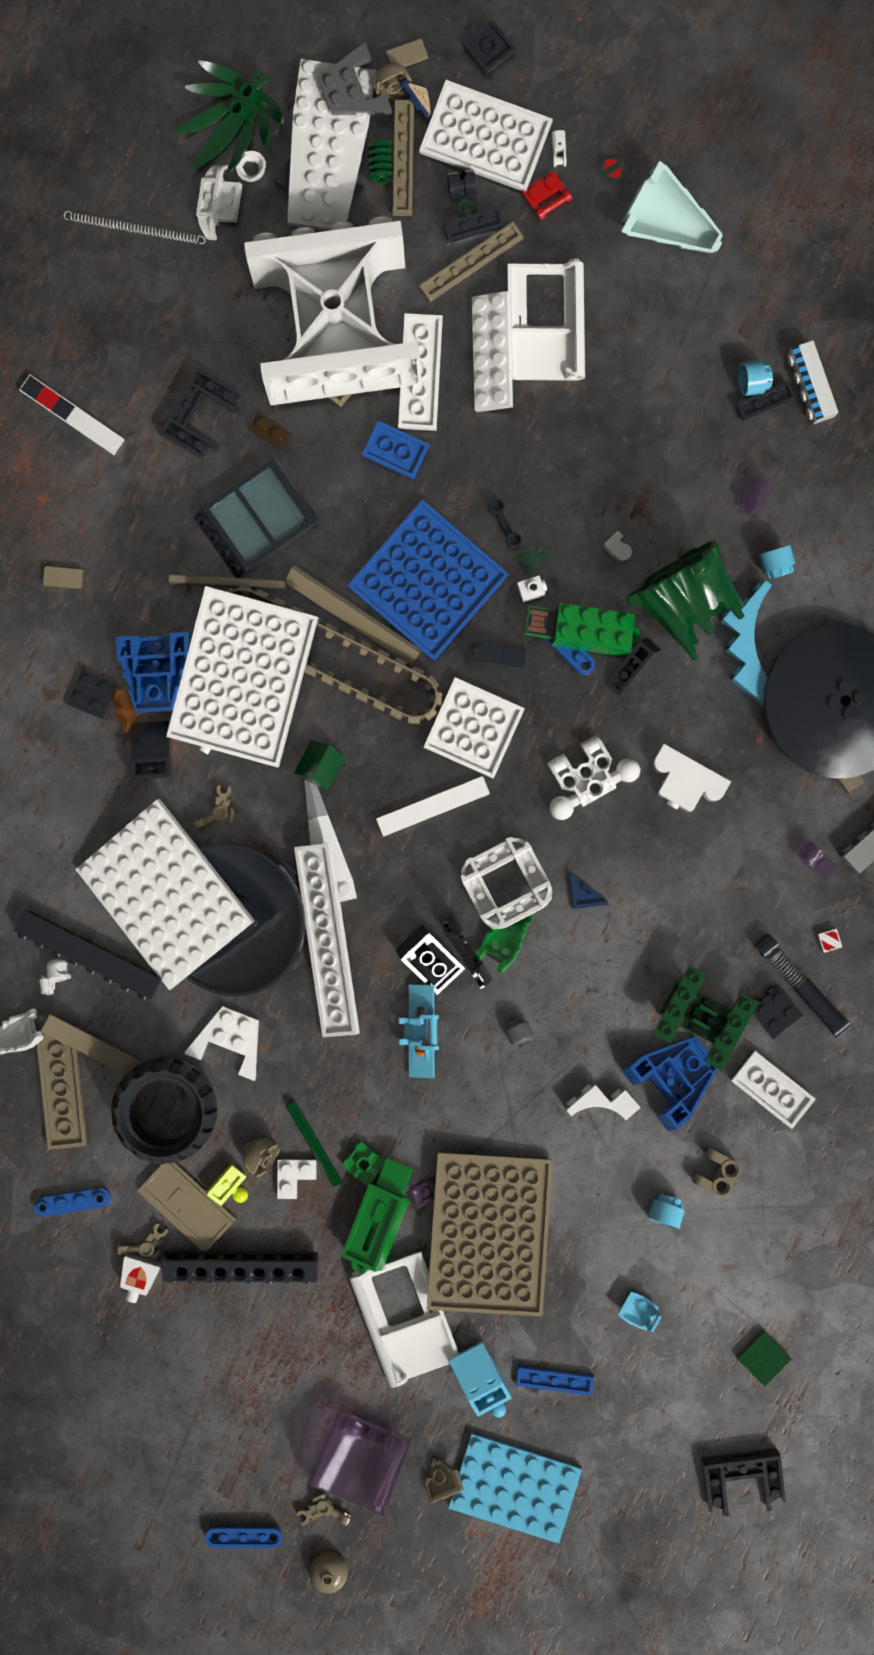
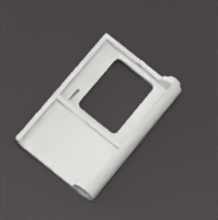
(548, 350)

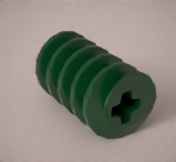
(378, 162)

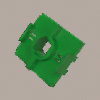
(364, 1152)

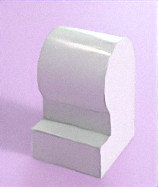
(617, 549)

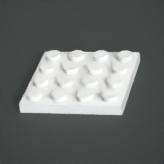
(474, 728)

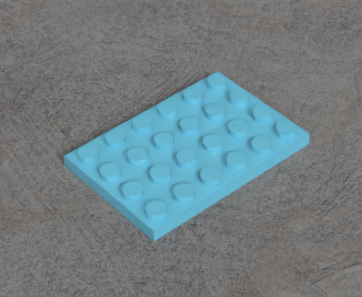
(516, 1487)

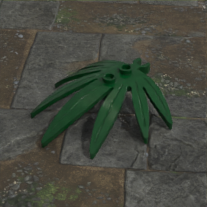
(243, 106)

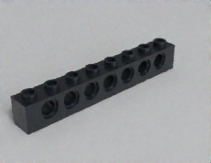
(233, 1260)

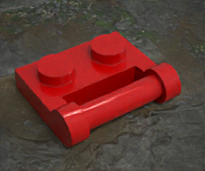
(543, 190)

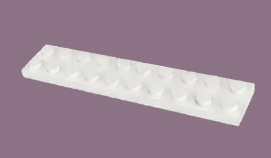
(327, 940)

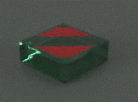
(612, 169)

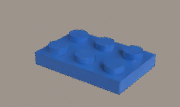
(395, 450)

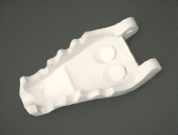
(19, 1033)

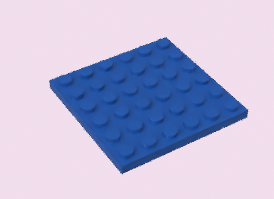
(428, 580)

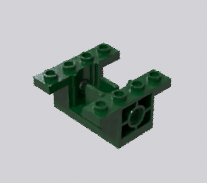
(720, 1027)

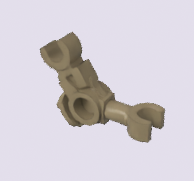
(220, 811)
(147, 1247)
(323, 1507)

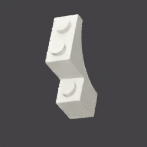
(593, 1097)

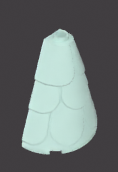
(670, 215)

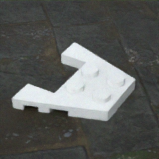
(234, 1032)

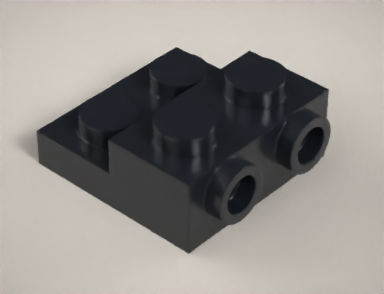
(776, 1011)

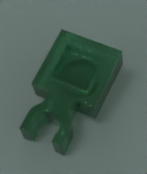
(532, 560)

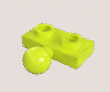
(227, 1184)

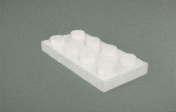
(773, 1089)

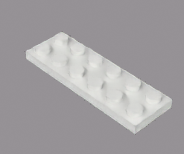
(492, 351)
(420, 402)

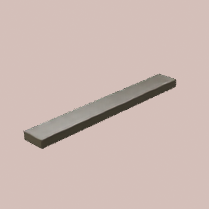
(352, 615)

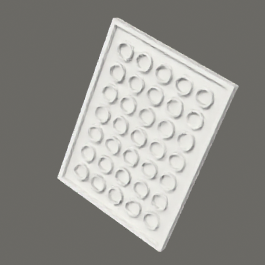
(242, 676)
(164, 894)

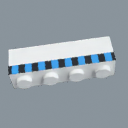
(812, 382)

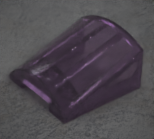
(360, 1462)

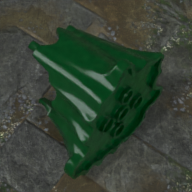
(689, 594)

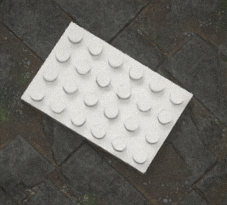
(485, 135)

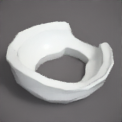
(251, 156)

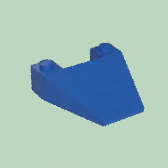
(678, 1075)

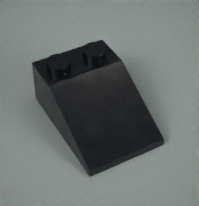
(429, 959)

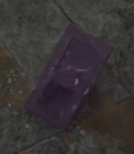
(421, 1193)

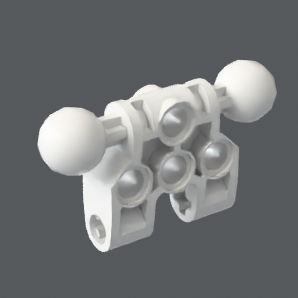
(593, 748)

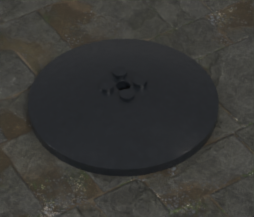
(805, 703)
(275, 938)

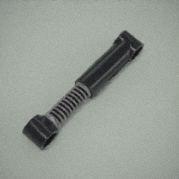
(804, 987)

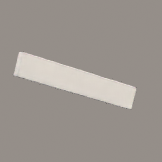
(433, 806)

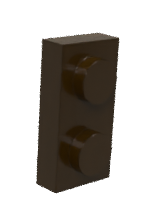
(269, 430)

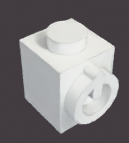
(531, 589)

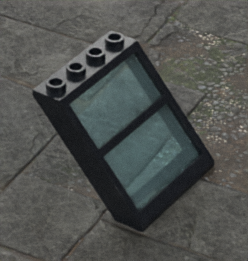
(256, 518)

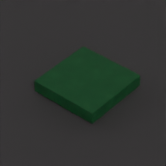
(764, 1358)

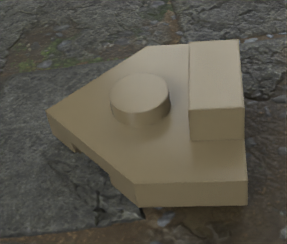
(442, 1481)

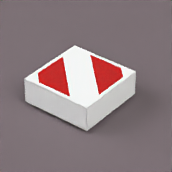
(829, 940)

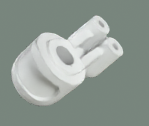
(56, 972)

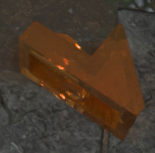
(125, 712)

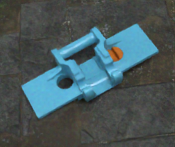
(415, 1032)

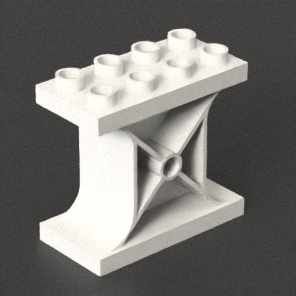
(333, 310)

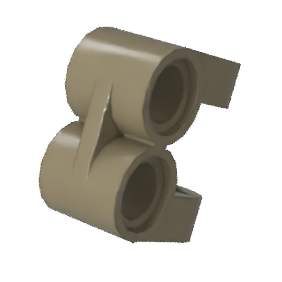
(721, 1175)

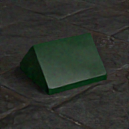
(319, 764)

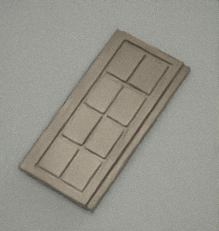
(186, 1205)

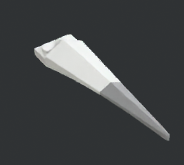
(322, 832)

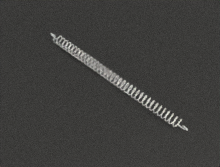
(134, 228)

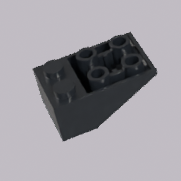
(151, 751)

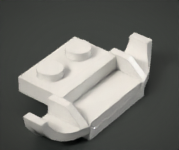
(217, 201)

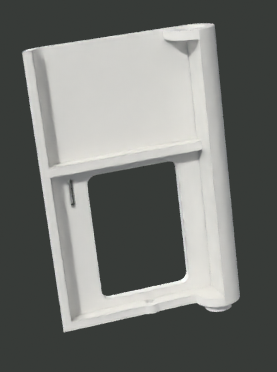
(410, 1345)

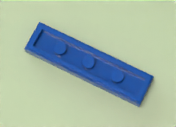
(554, 1380)

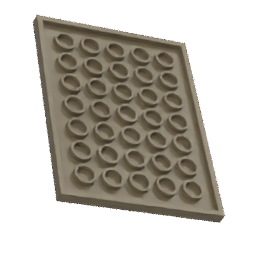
(489, 1234)

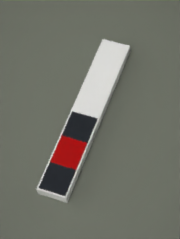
(71, 415)

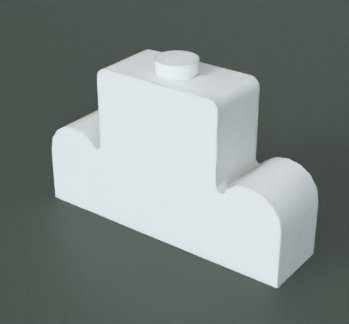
(686, 780)

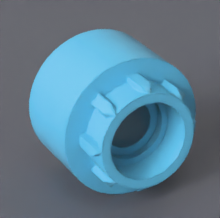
(754, 377)
(777, 562)
(667, 1211)

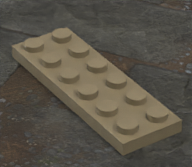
(61, 1094)

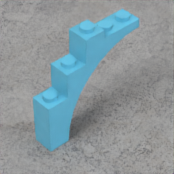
(750, 676)

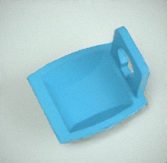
(640, 1312)

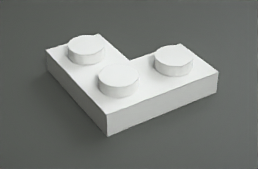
(292, 1170)

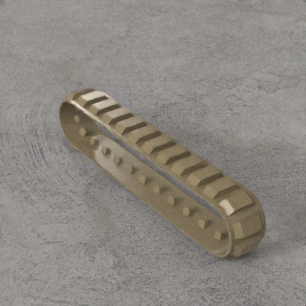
(365, 648)

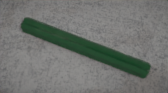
(313, 1143)

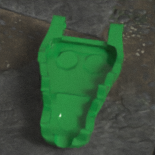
(504, 943)

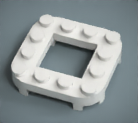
(494, 858)

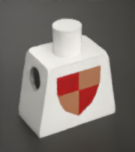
(138, 1275)

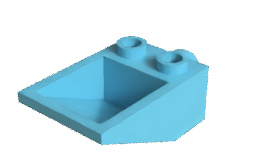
(481, 1380)

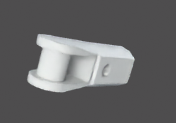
(559, 147)

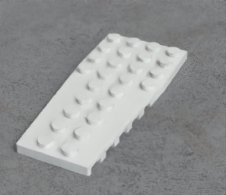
(324, 151)

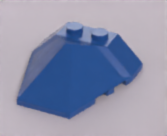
(153, 669)

